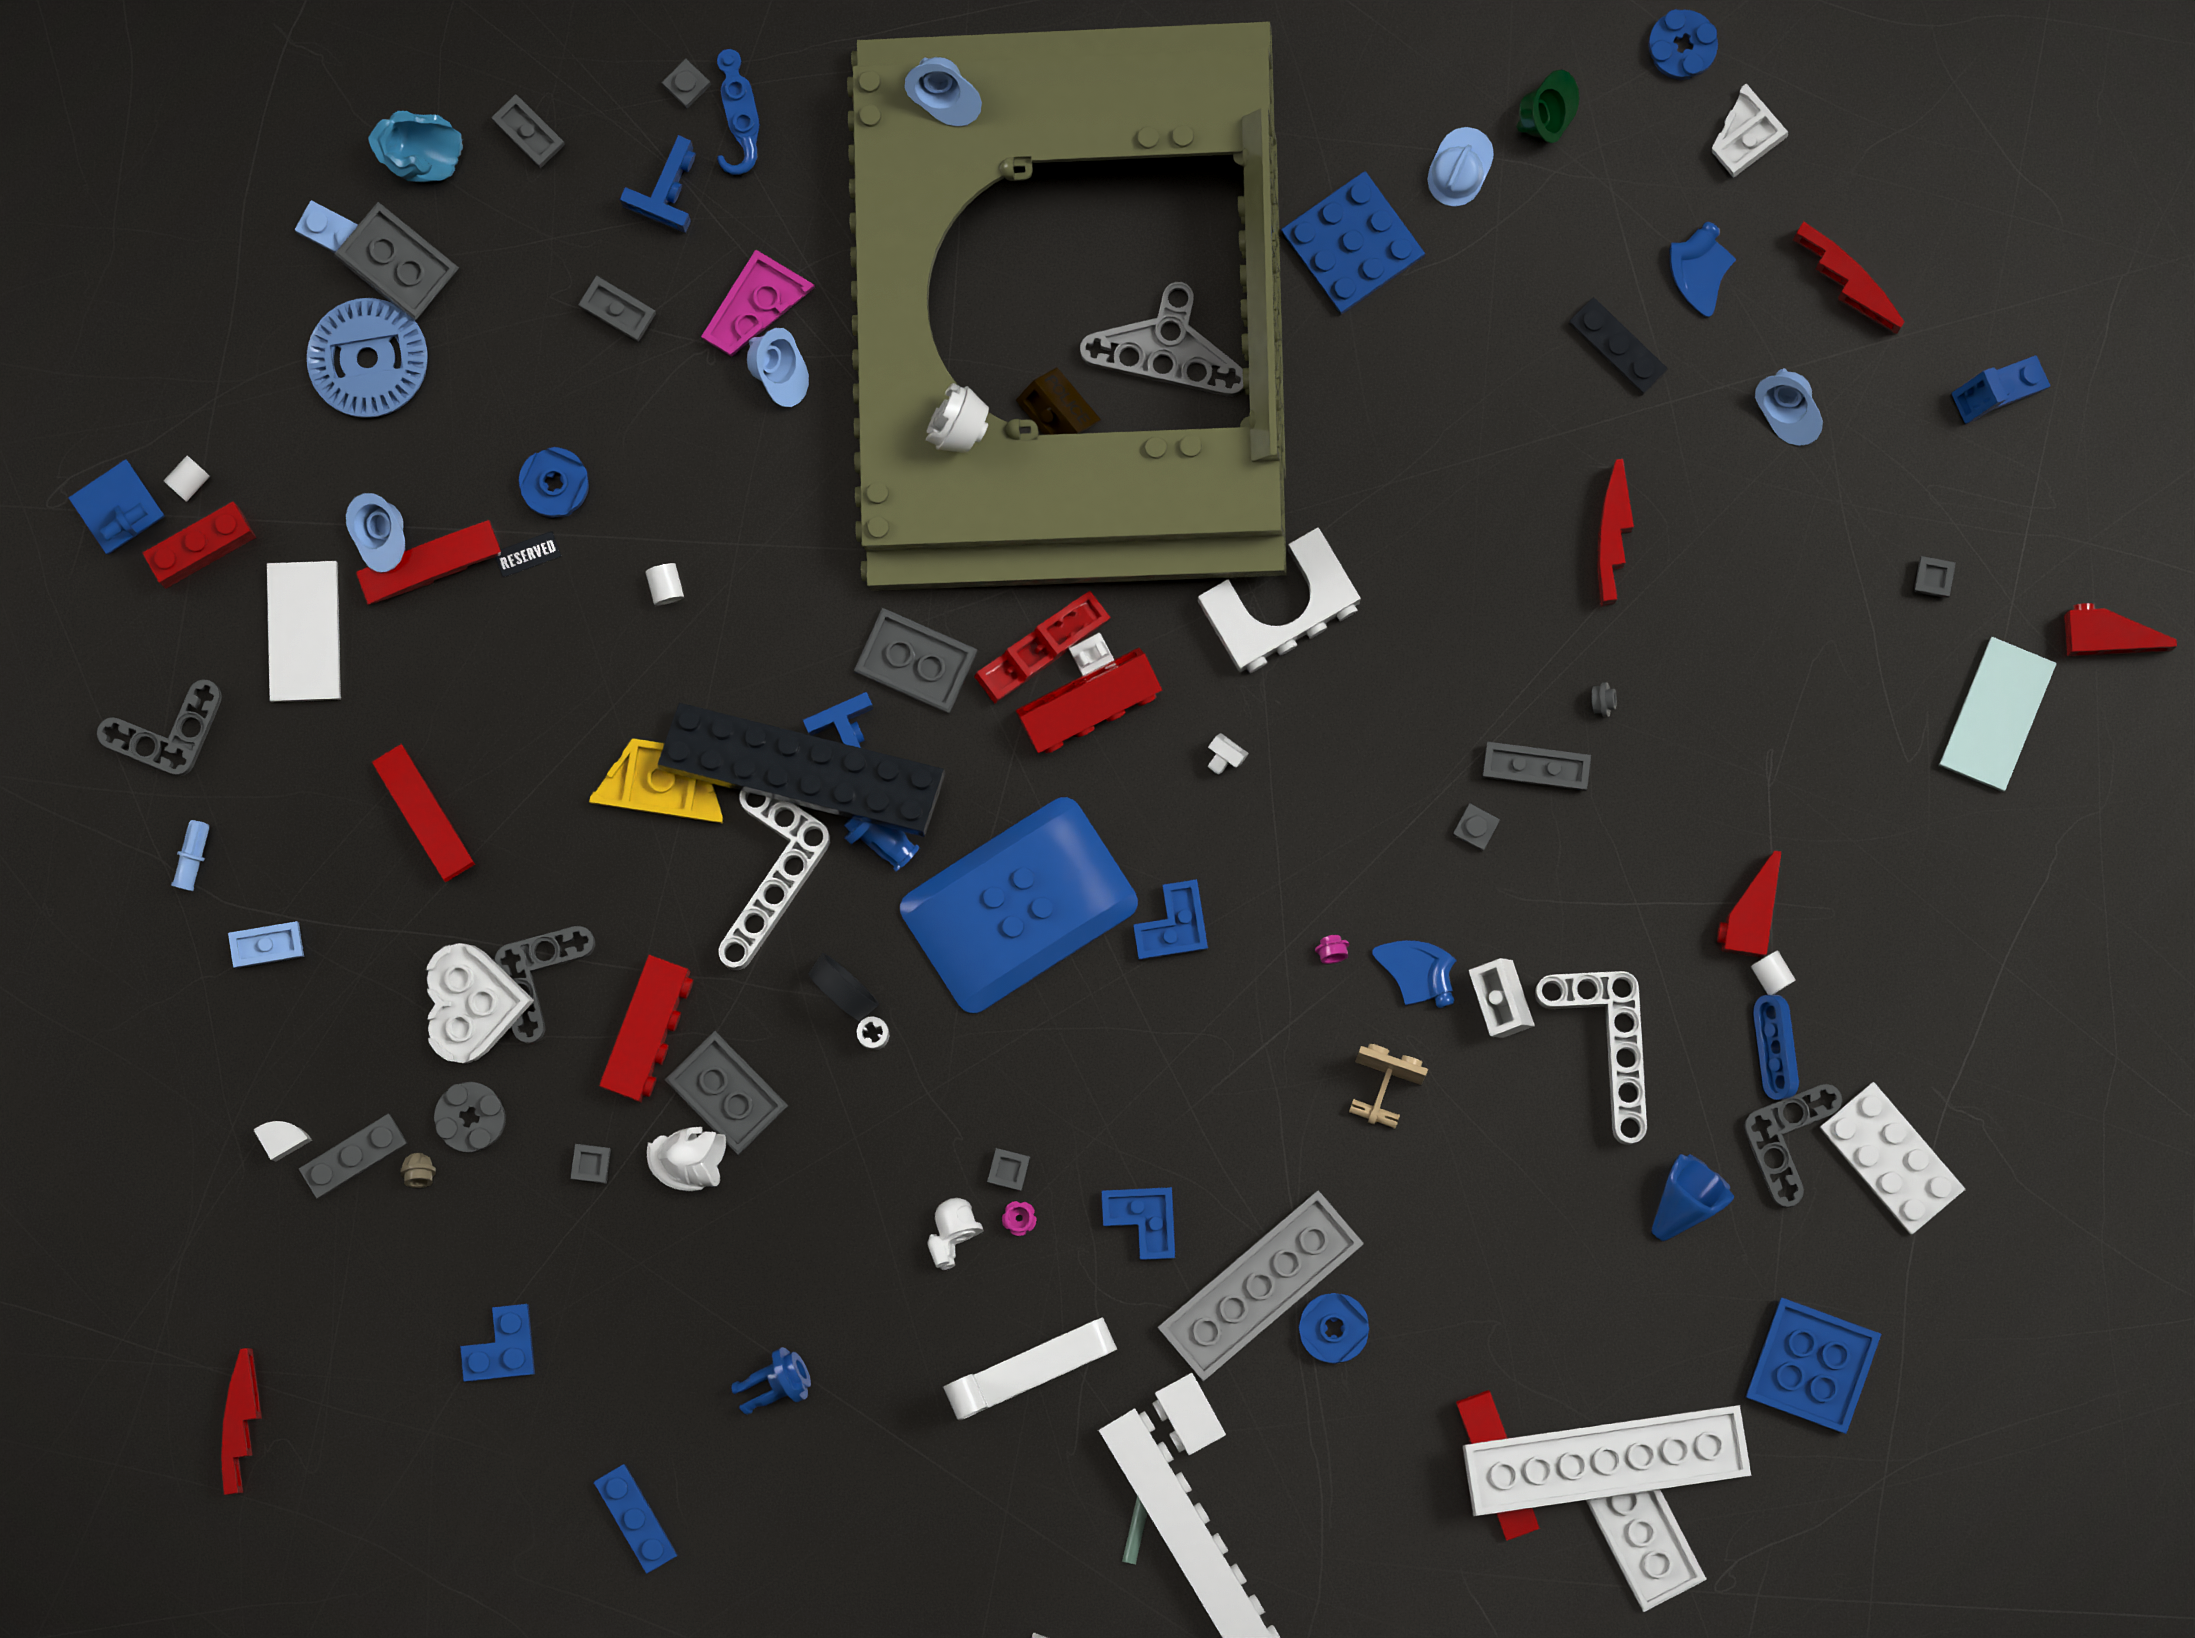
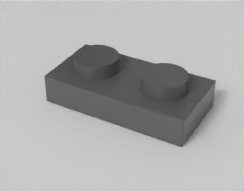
(528, 131)
(617, 308)

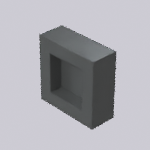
(686, 83)
(1934, 577)
(1476, 827)
(590, 1163)
(1008, 1169)

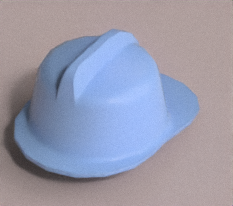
(943, 91)
(1460, 166)
(779, 366)
(1790, 407)
(376, 531)

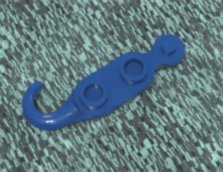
(739, 110)

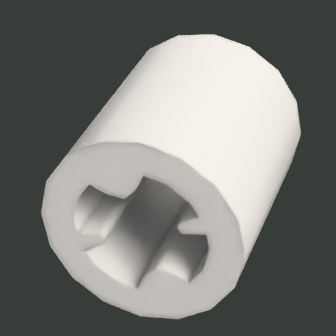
(186, 478)
(664, 584)
(1773, 973)
(867, 1042)

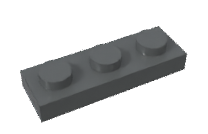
(1536, 766)
(353, 1156)

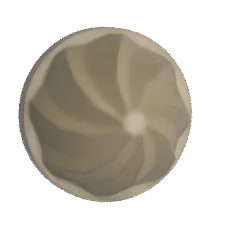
(417, 1171)

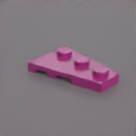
(754, 303)

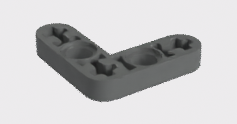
(176, 741)
(530, 963)
(1780, 1126)

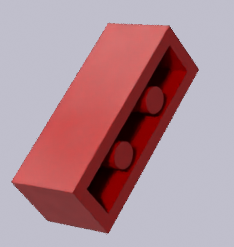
(199, 545)

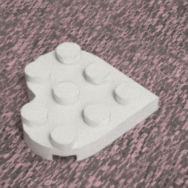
(471, 1001)

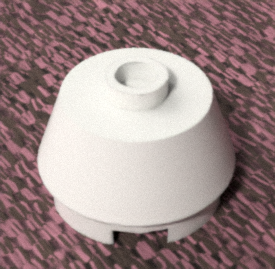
(958, 420)

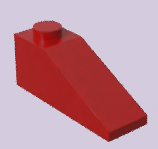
(2105, 632)
(1750, 920)

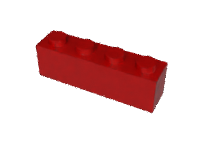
(1089, 700)
(645, 1029)

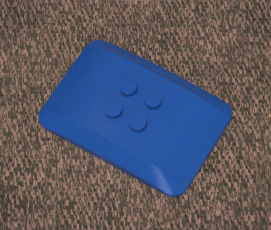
(1018, 905)

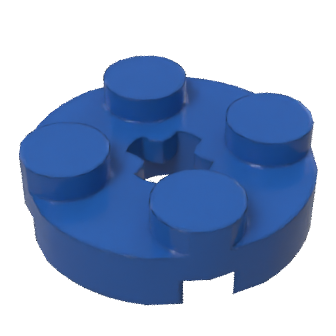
(1690, 62)
(547, 464)
(1354, 1328)

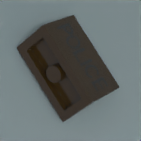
(1057, 405)

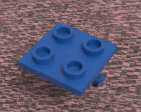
(116, 507)

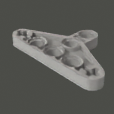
(1149, 343)

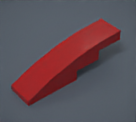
(1859, 288)
(1615, 520)
(430, 562)
(1042, 646)
(423, 813)
(240, 1408)
(1484, 1425)

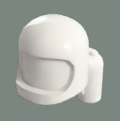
(955, 1226)

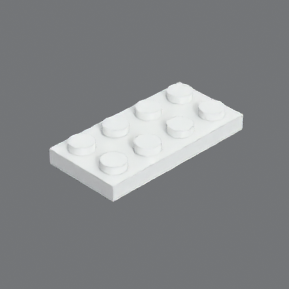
(1892, 1158)

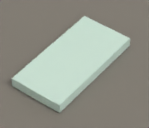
(1997, 714)

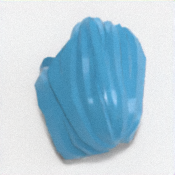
(417, 146)

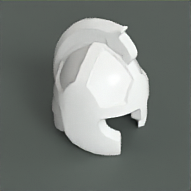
(687, 1160)

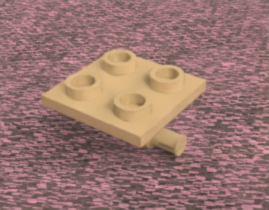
(1405, 1068)

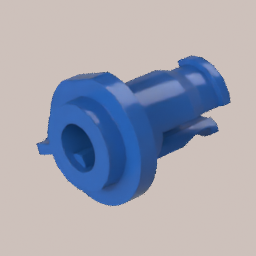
(886, 842)
(786, 1376)

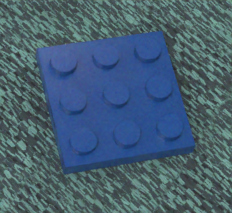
(1352, 242)
(1813, 1365)

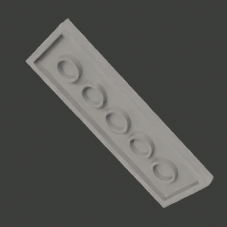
(1260, 1285)

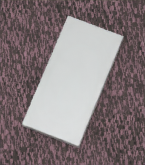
(303, 631)
(1647, 1545)

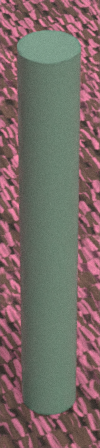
(1135, 1533)

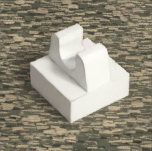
(1091, 654)
(1226, 753)

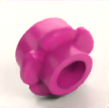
(1332, 949)
(1009, 1218)

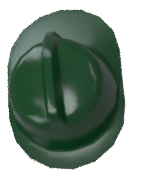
(1550, 107)

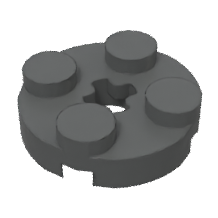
(478, 1135)

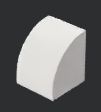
(281, 1138)

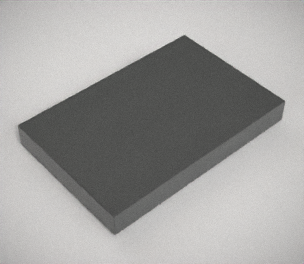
(396, 261)
(915, 660)
(726, 1092)

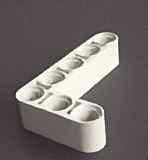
(776, 877)
(1615, 1039)
(1029, 1369)

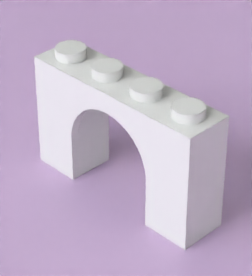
(1252, 641)

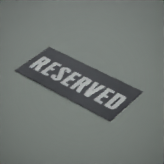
(528, 554)

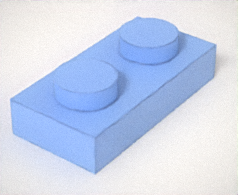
(324, 227)
(266, 944)

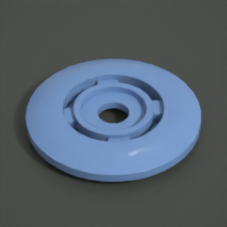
(359, 326)

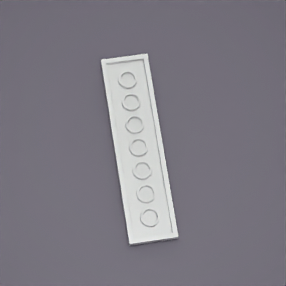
(1606, 1460)

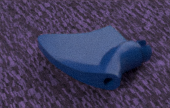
(1699, 267)
(1419, 970)

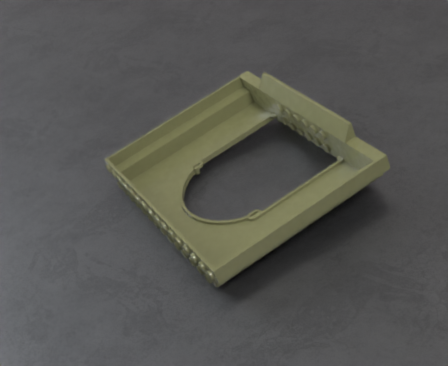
(1060, 502)

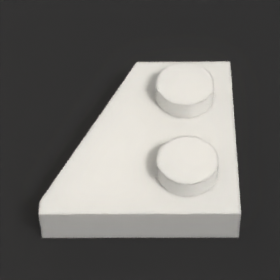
(1747, 133)

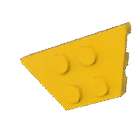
(640, 786)

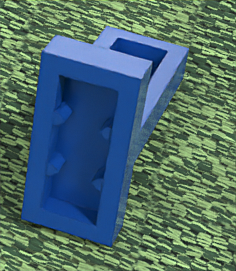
(666, 190)
(1999, 388)
(839, 717)

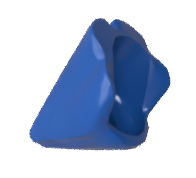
(1689, 1197)

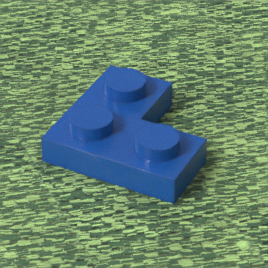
(1181, 931)
(1149, 1210)
(510, 1353)

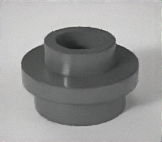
(1603, 699)

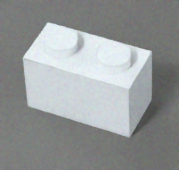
(1501, 998)
(1189, 1414)

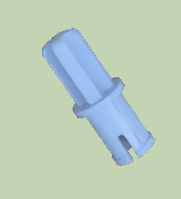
(191, 855)

